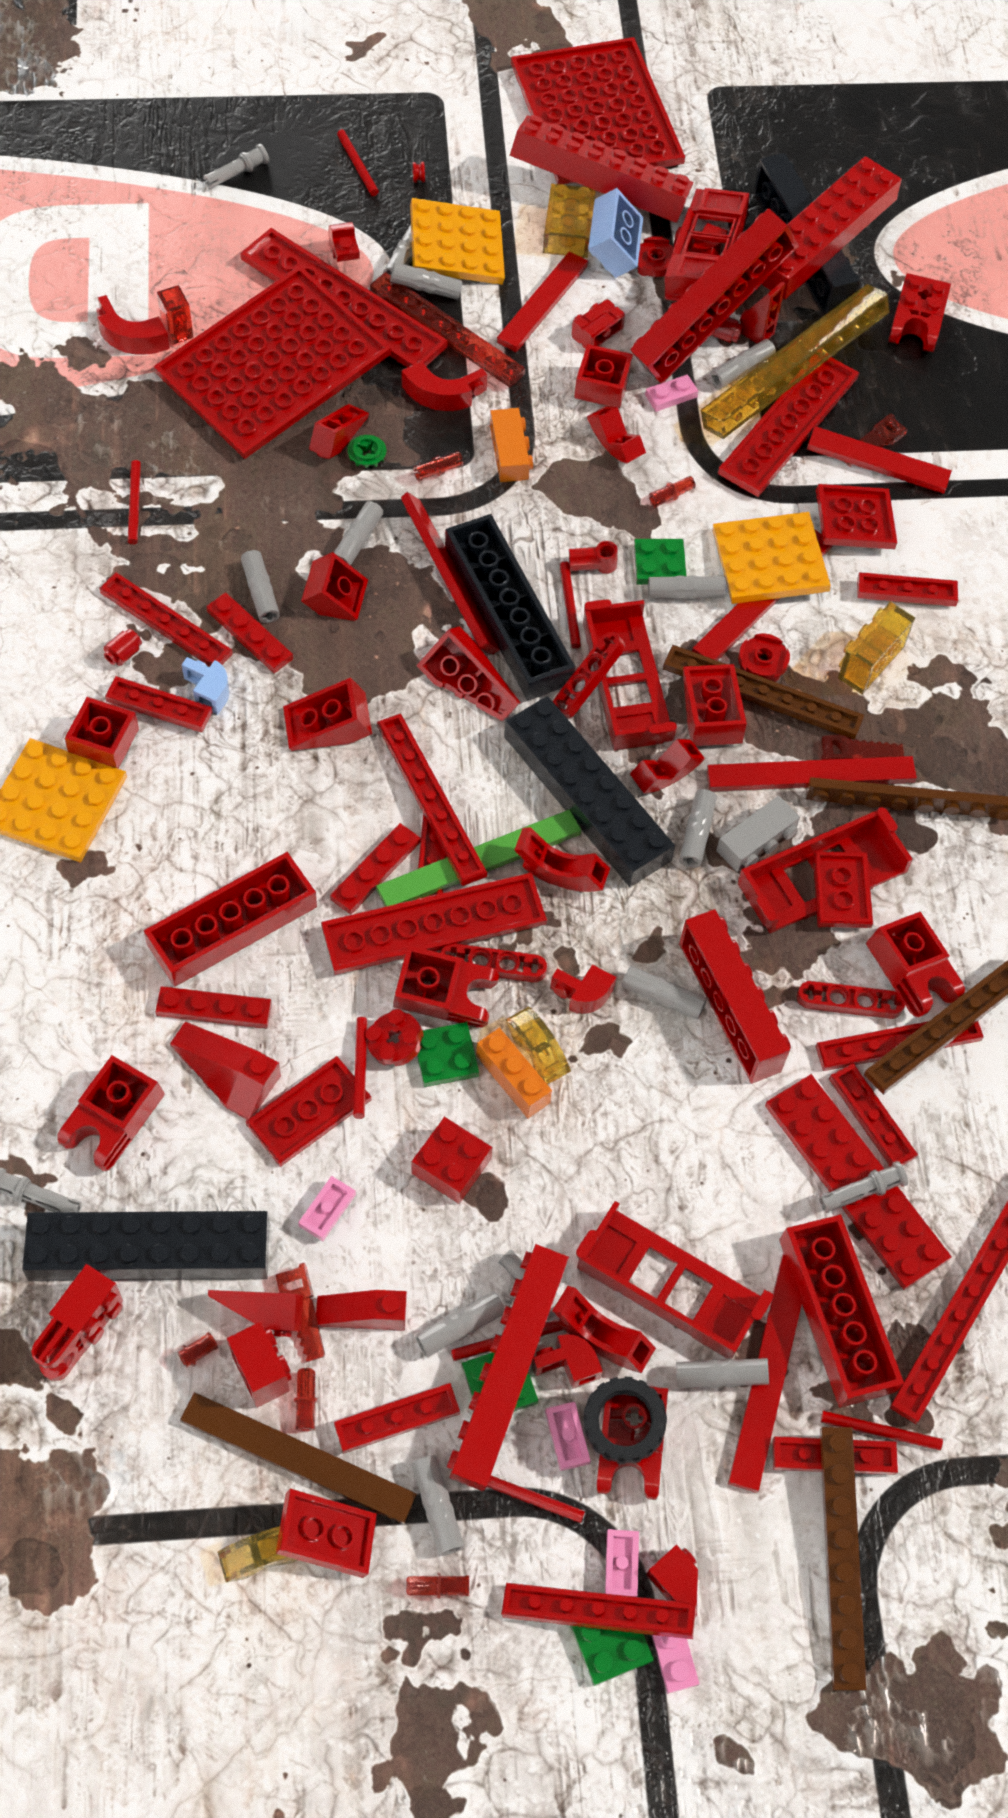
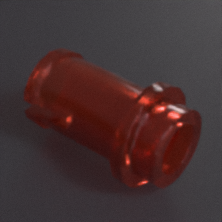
(198, 1349)

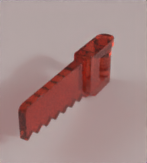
(881, 435)
(856, 749)
(310, 1331)

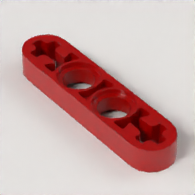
(591, 678)
(495, 956)
(850, 996)

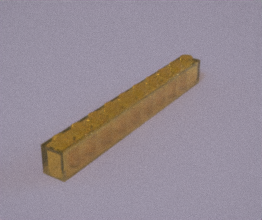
(794, 361)

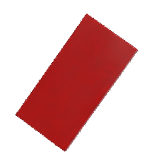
(306, 1111)

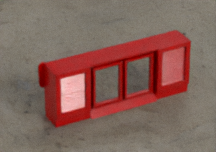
(706, 204)
(638, 723)
(777, 899)
(617, 1250)

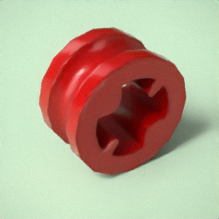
(418, 172)

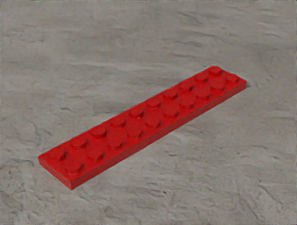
(409, 339)

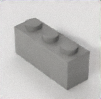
(758, 834)

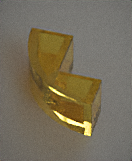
(538, 1041)
(251, 1555)

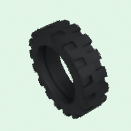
(631, 1387)

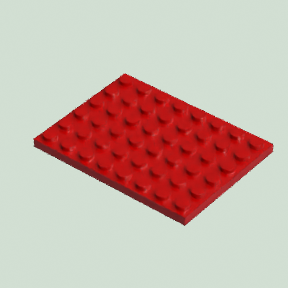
(602, 95)
(272, 361)

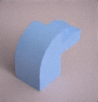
(211, 683)

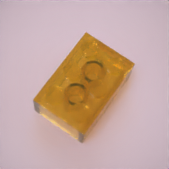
(568, 220)
(875, 647)

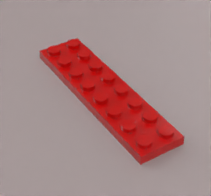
(786, 426)
(433, 922)
(840, 1158)

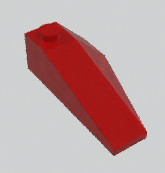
(466, 671)
(230, 1069)

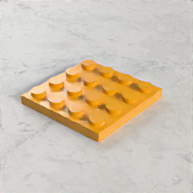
(457, 241)
(770, 557)
(57, 799)

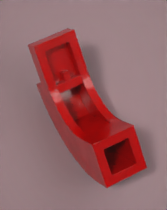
(128, 336)
(442, 393)
(559, 868)
(609, 1340)

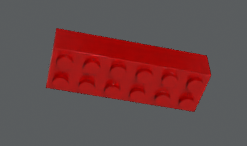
(230, 918)
(734, 996)
(840, 1311)

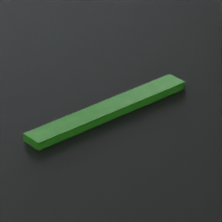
(491, 853)

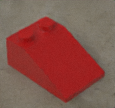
(713, 705)
(328, 717)

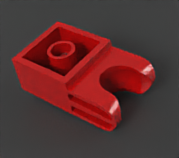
(920, 310)
(915, 962)
(449, 986)
(108, 1116)
(76, 1323)
(622, 1433)

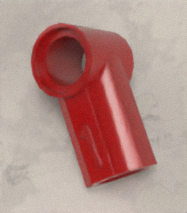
(602, 557)

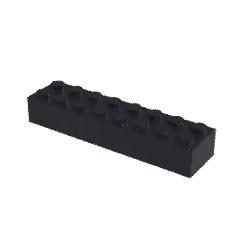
(784, 194)
(509, 606)
(589, 790)
(147, 1245)

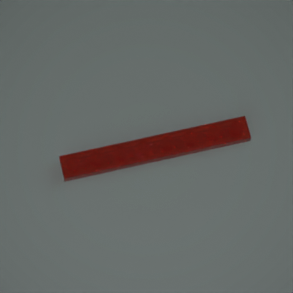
(458, 336)

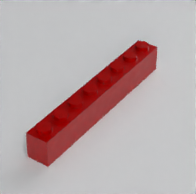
(508, 1369)

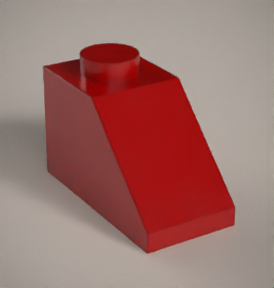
(676, 1576)

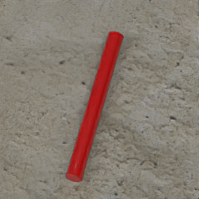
(357, 162)
(134, 502)
(570, 605)
(360, 1068)
(484, 1345)
(882, 1430)
(536, 1499)

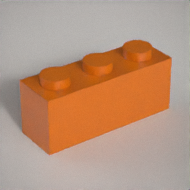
(510, 445)
(513, 1073)

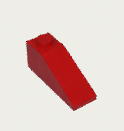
(762, 317)
(336, 430)
(274, 1310)
(363, 1310)

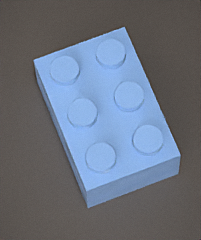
(615, 233)

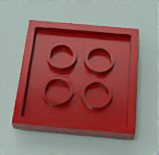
(856, 516)

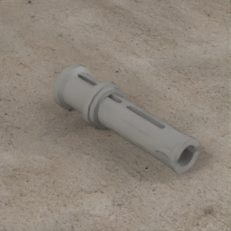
(245, 162)
(875, 1183)
(23, 1190)

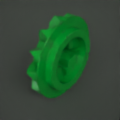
(365, 443)

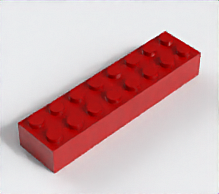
(601, 167)
(834, 221)
(715, 296)

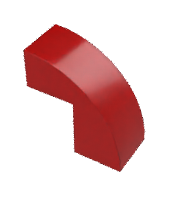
(612, 434)
(671, 767)

